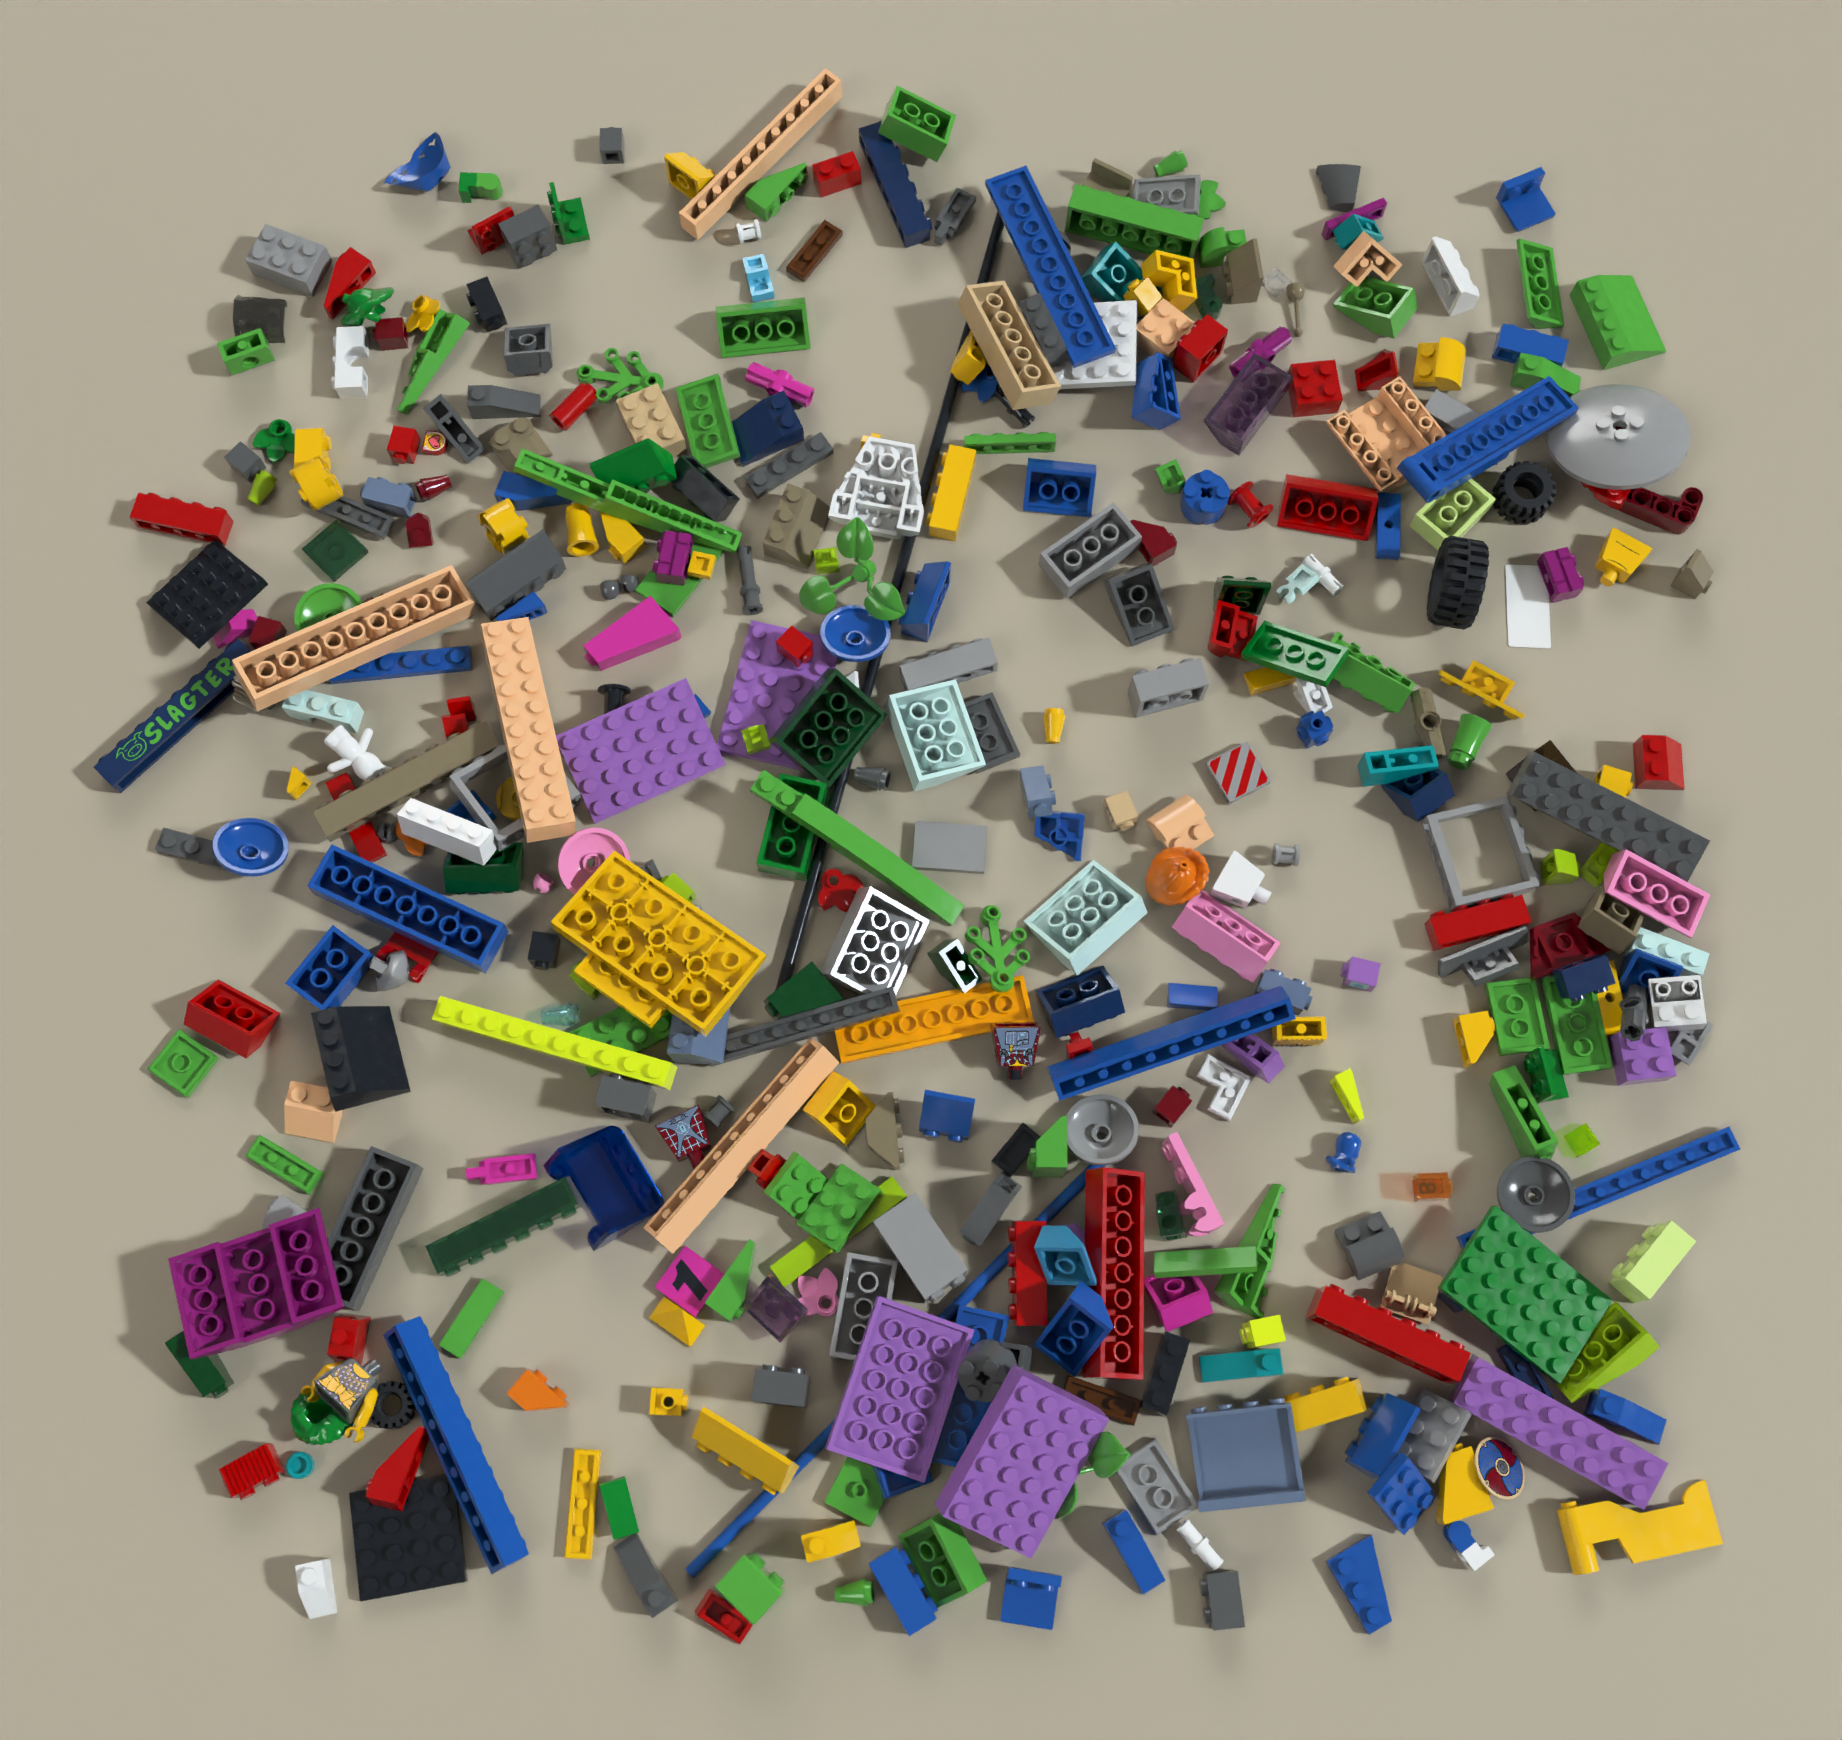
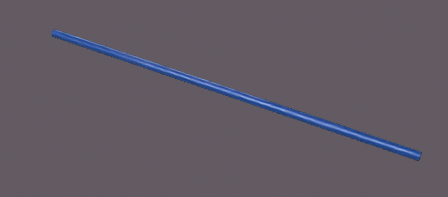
(820, 1441)

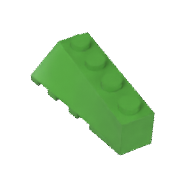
(1371, 679)

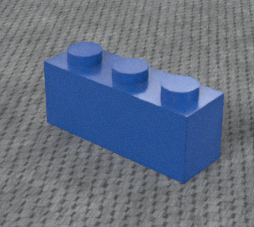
(1515, 340)
(904, 1590)

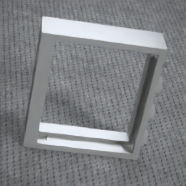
(480, 765)
(1444, 864)

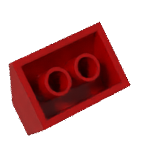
(230, 1018)

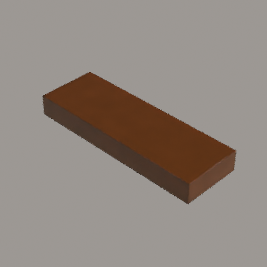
(814, 251)
(1112, 1403)

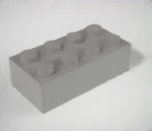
(1090, 550)
(861, 1283)

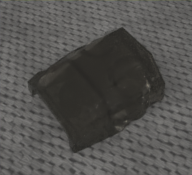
(262, 313)

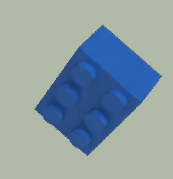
(331, 970)

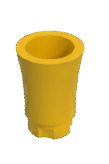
(580, 531)

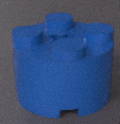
(1204, 498)

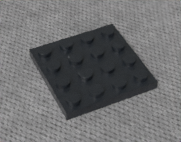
(207, 593)
(411, 1547)

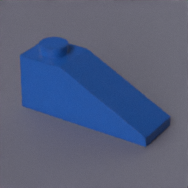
(527, 492)
(1625, 1415)
(1133, 1551)

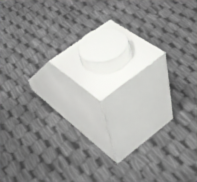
(316, 1588)

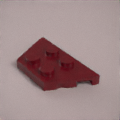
(1560, 944)

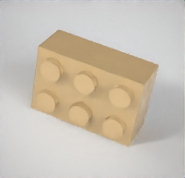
(649, 416)

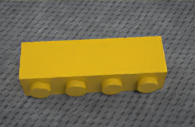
(952, 492)

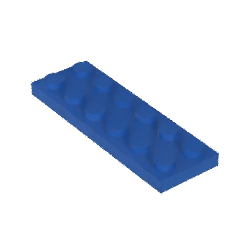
(964, 1414)

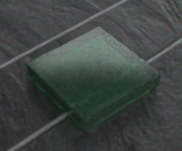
(335, 550)

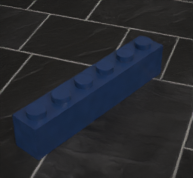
(895, 186)

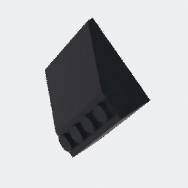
(360, 1054)

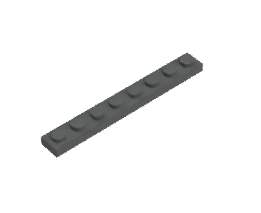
(810, 1024)

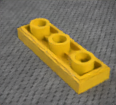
(1611, 1011)

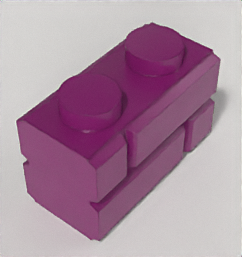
(673, 557)
(1560, 574)

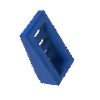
(529, 606)

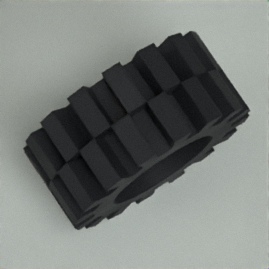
(405, 1413)

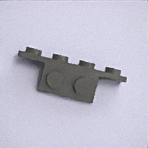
(1487, 958)

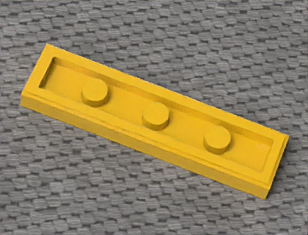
(582, 1504)

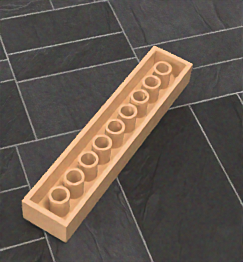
(353, 638)
(528, 730)

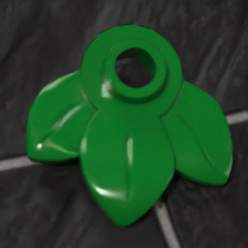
(276, 443)

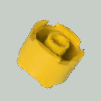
(316, 483)
(503, 526)

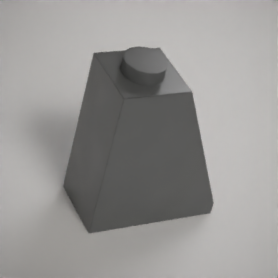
(990, 1209)

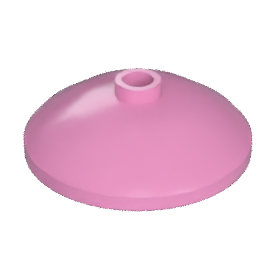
(581, 846)

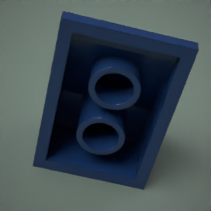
(767, 428)

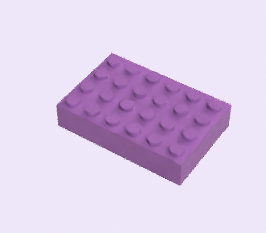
(1021, 1461)

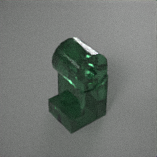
(1206, 299)
(1170, 1216)

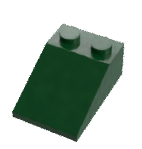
(1246, 593)

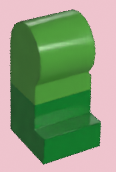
(479, 186)

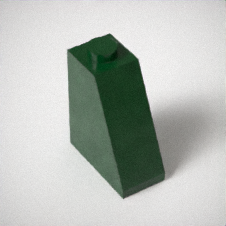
(801, 993)
(205, 1372)

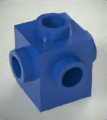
(1314, 729)

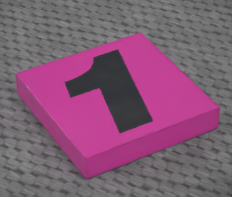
(689, 1281)

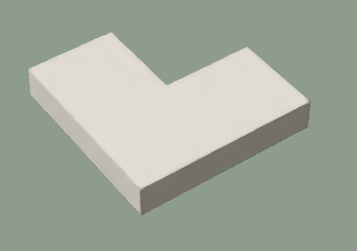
(1230, 1085)

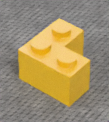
(1174, 275)

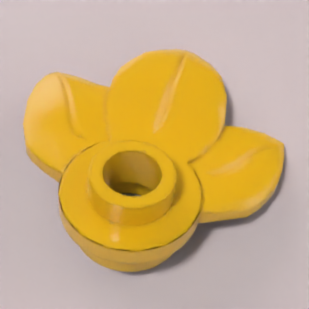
(423, 313)

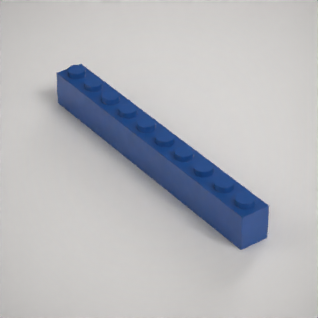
(1171, 1042)
(456, 1444)

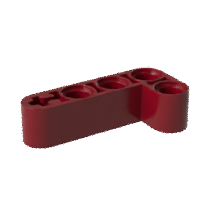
(1670, 509)

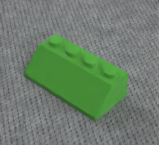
(763, 327)

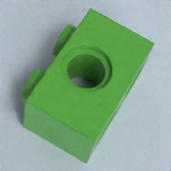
(245, 351)

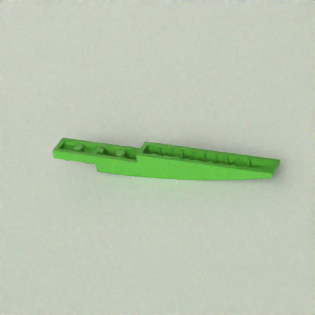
(625, 502)
(857, 847)

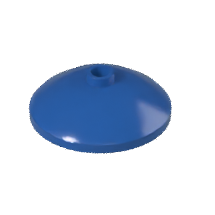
(854, 634)
(250, 847)

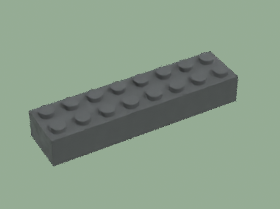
(1606, 815)

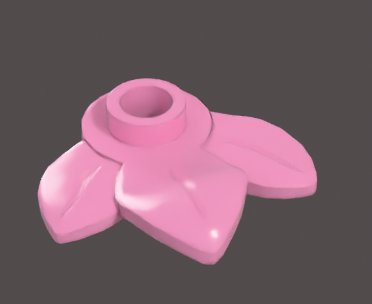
(817, 1290)

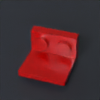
(487, 233)

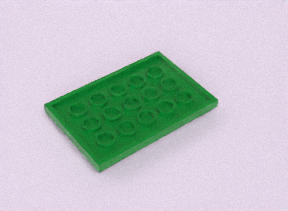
(1525, 1294)

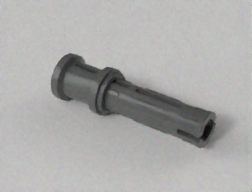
(749, 590)

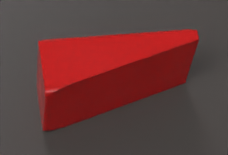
(723, 1616)

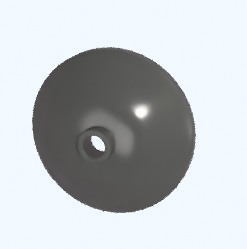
(1551, 1187)

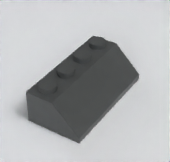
(516, 575)

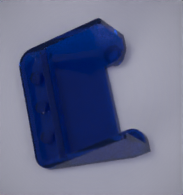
(609, 1182)

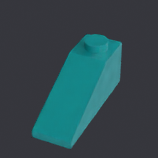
(1396, 764)
(1241, 1365)

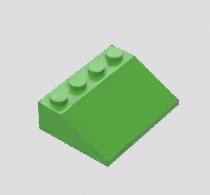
(1616, 320)

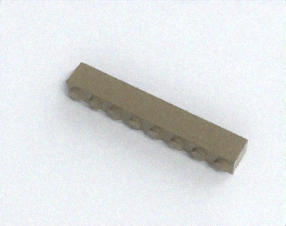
(404, 782)

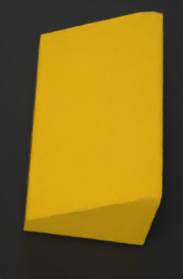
(1266, 679)

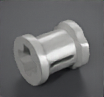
(1292, 858)

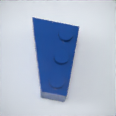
(1155, 392)

